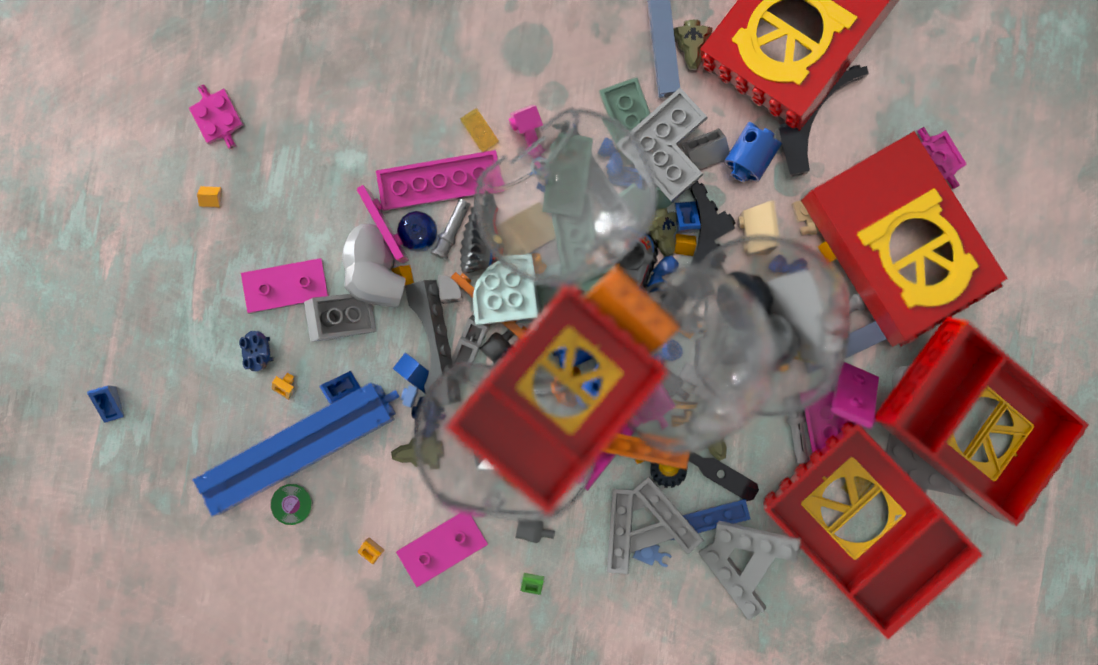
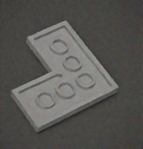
(660, 136)
(918, 469)

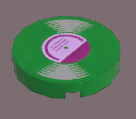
(291, 504)

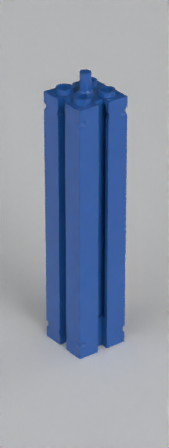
(295, 448)

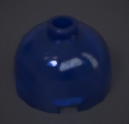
(424, 237)

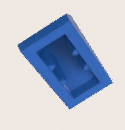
(687, 217)
(412, 371)
(339, 387)
(107, 403)

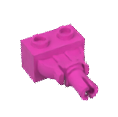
(525, 122)

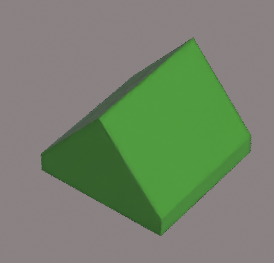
(532, 583)

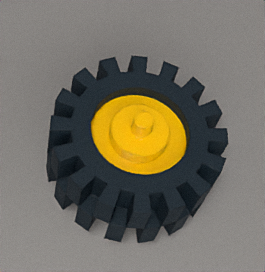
(667, 475)

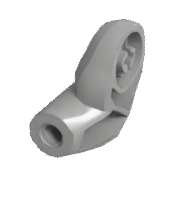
(369, 268)

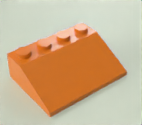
(633, 309)

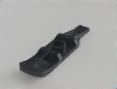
(732, 480)

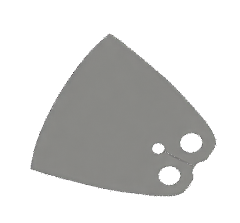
(799, 302)

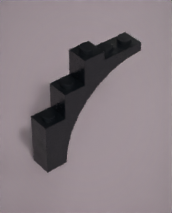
(795, 141)
(712, 225)

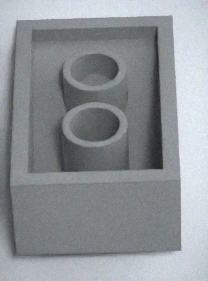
(338, 317)

